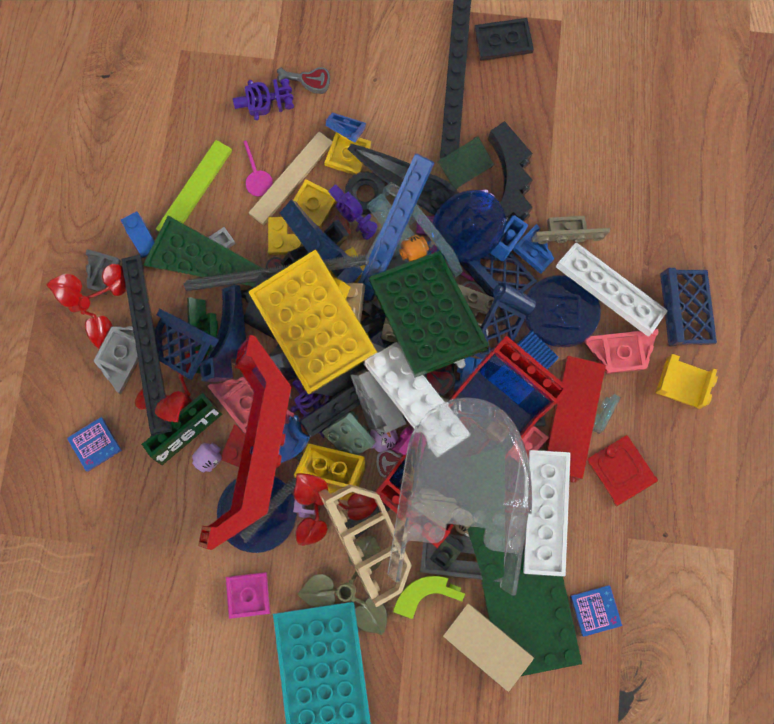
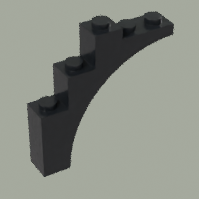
(513, 158)

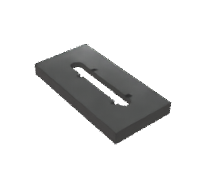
(458, 568)

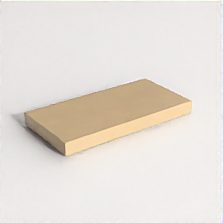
(488, 647)

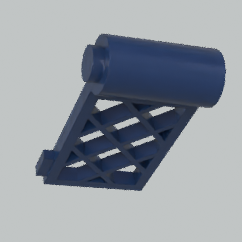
(509, 300)

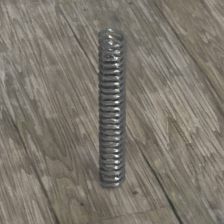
(276, 502)

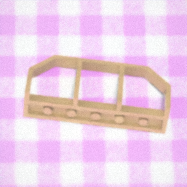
(354, 552)

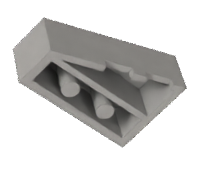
(377, 406)

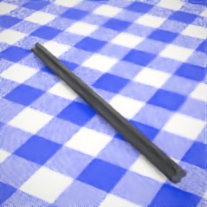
(244, 277)

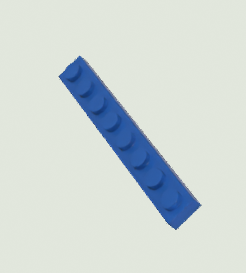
(396, 221)

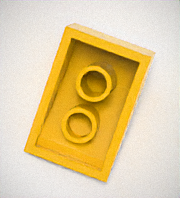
(333, 466)

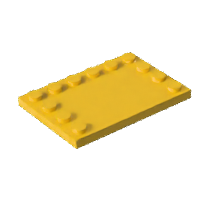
(312, 322)

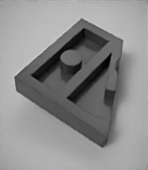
(94, 269)

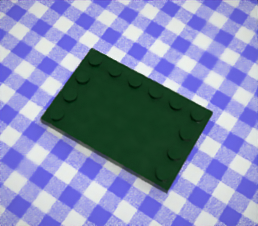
(428, 314)
(536, 619)

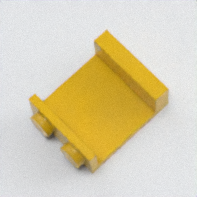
(686, 382)

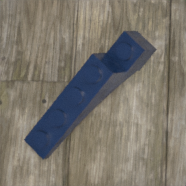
(315, 239)
(231, 336)

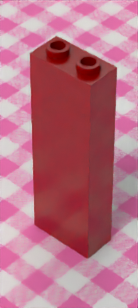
(576, 412)

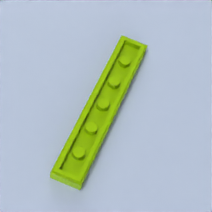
(198, 183)

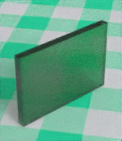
(466, 163)

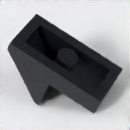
(447, 552)

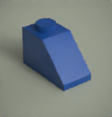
(138, 233)

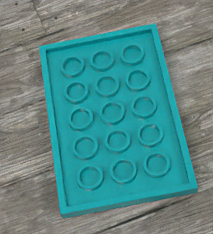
(321, 665)

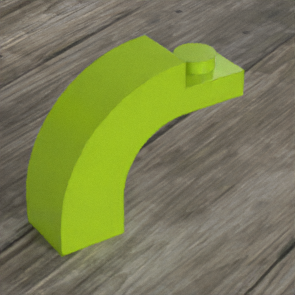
(418, 589)

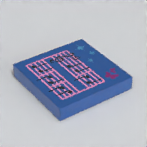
(94, 444)
(596, 610)

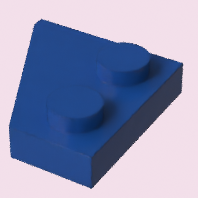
(346, 126)
(534, 253)

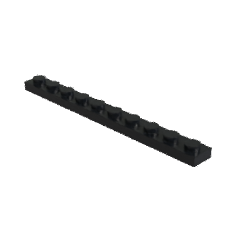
(455, 77)
(145, 342)

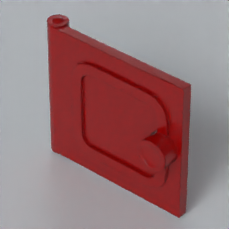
(624, 473)

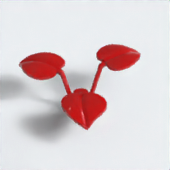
(67, 292)
(169, 407)
(307, 492)

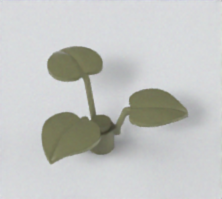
(320, 592)

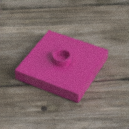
(403, 441)
(247, 595)

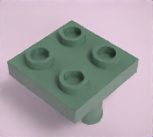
(349, 435)

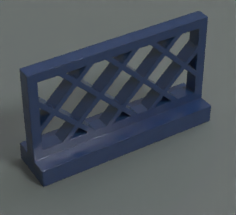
(487, 281)
(674, 322)
(174, 325)

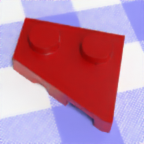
(233, 447)

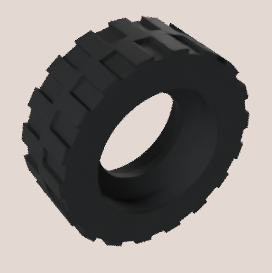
(361, 179)

